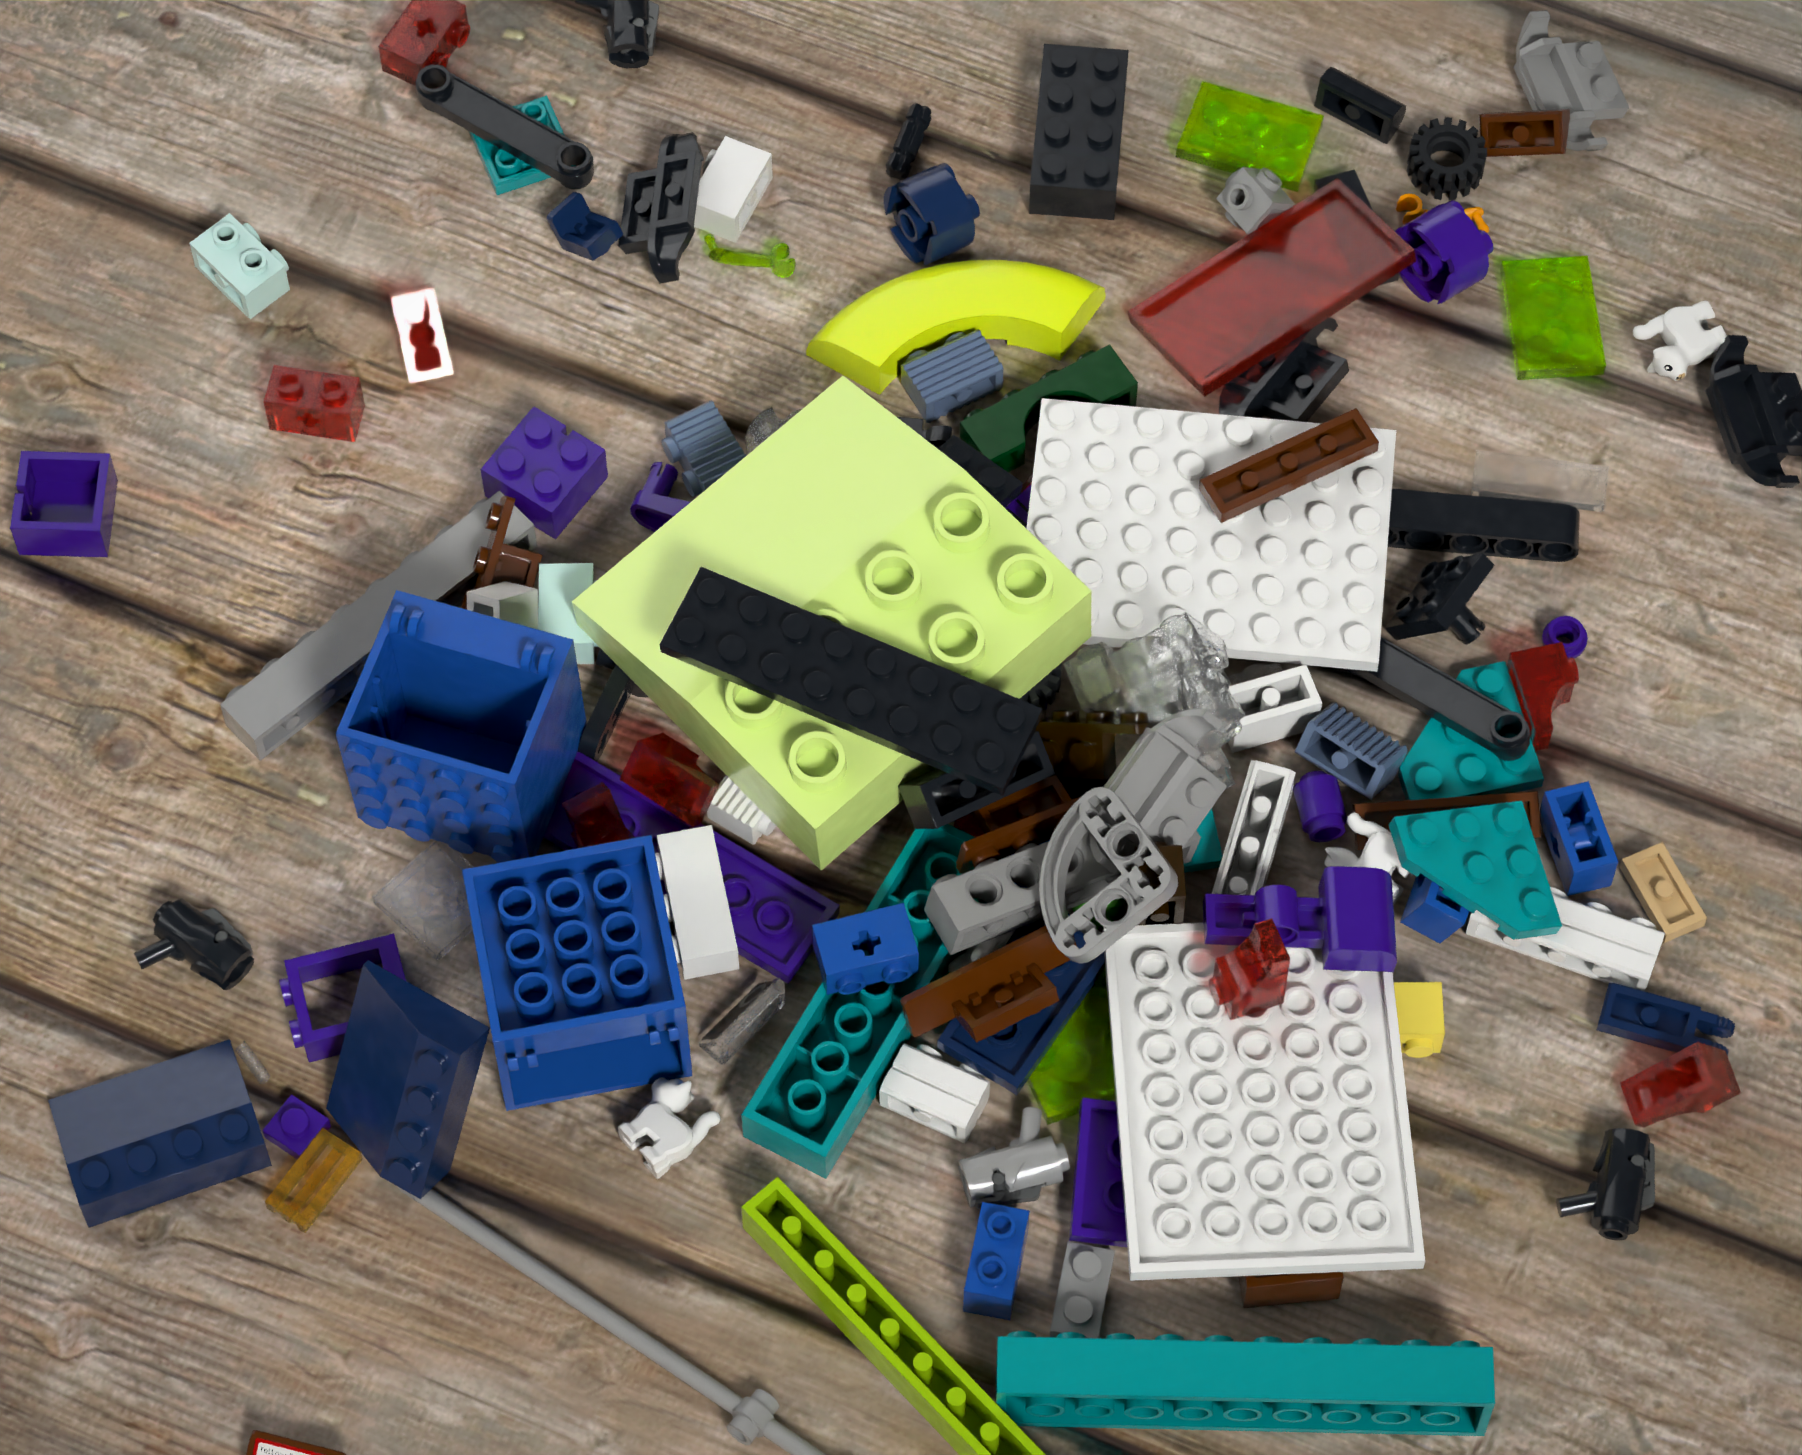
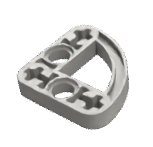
(1131, 885)

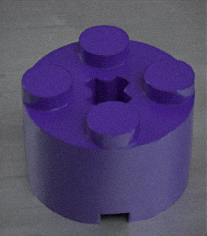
(1447, 252)

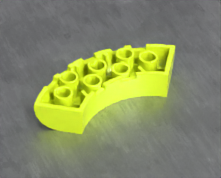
(920, 310)

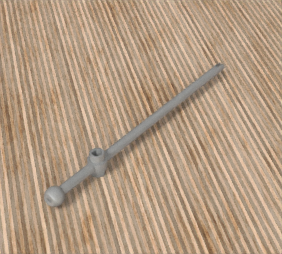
(750, 1415)

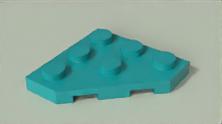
(1453, 766)
(1483, 863)

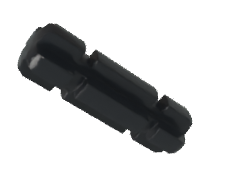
(908, 141)

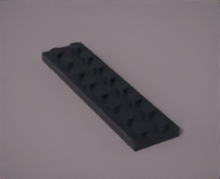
(851, 680)

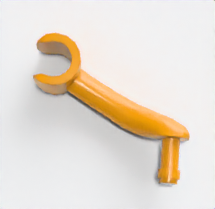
(1414, 205)

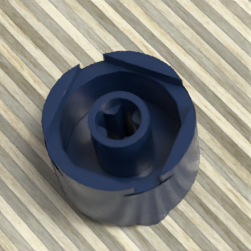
(931, 214)

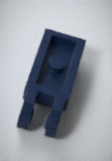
(1659, 1020)

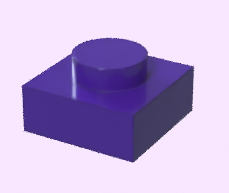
(295, 1126)

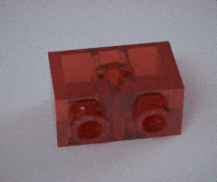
(424, 37)
(314, 403)

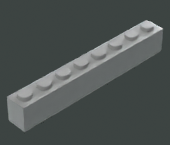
(331, 659)

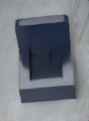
(582, 230)

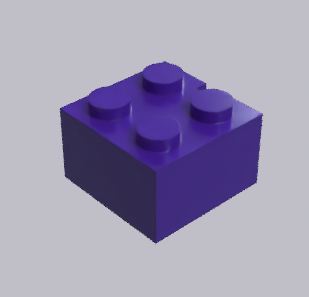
(546, 471)
(69, 504)

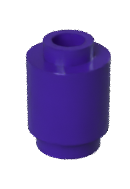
(1320, 806)

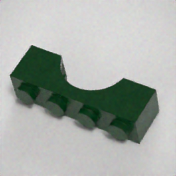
(1002, 428)

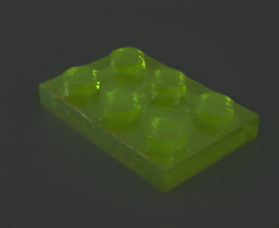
(1244, 130)
(1552, 317)

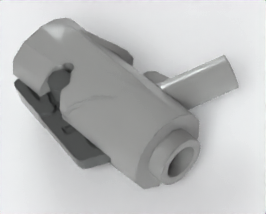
(1015, 1171)

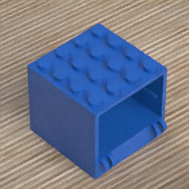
(462, 728)
(578, 972)

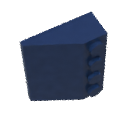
(405, 1079)
(159, 1133)

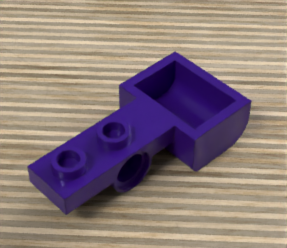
(1347, 921)

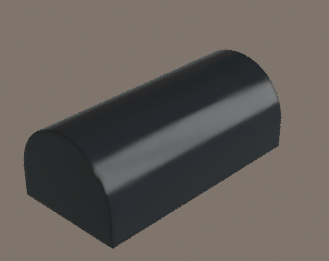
(1359, 105)

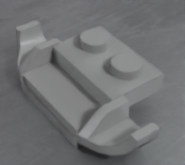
(1568, 78)
(1164, 782)

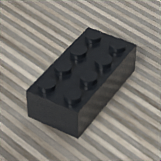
(1078, 132)

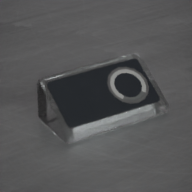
(744, 1020)

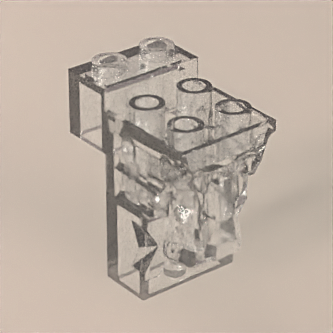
(1164, 674)

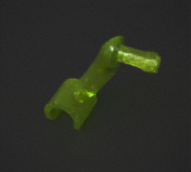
(778, 252)

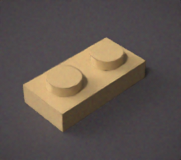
(1663, 892)

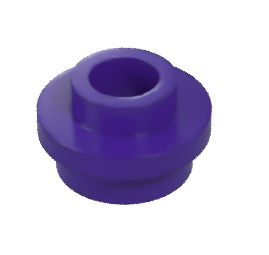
(1566, 627)

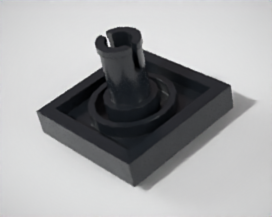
(1441, 600)

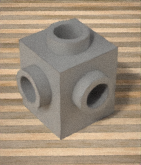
(1253, 198)

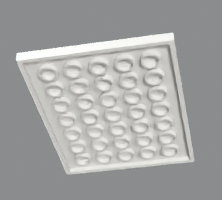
(1276, 583)
(1263, 1132)

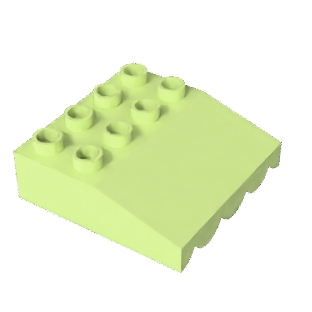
(871, 533)

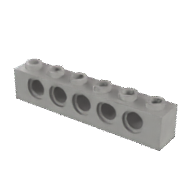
(966, 923)

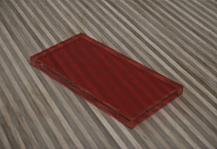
(1271, 287)

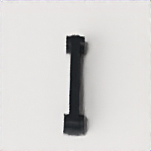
(505, 127)
(1449, 702)

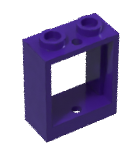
(329, 1040)

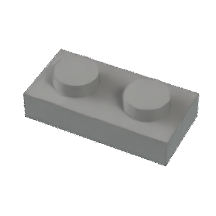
(1082, 1290)

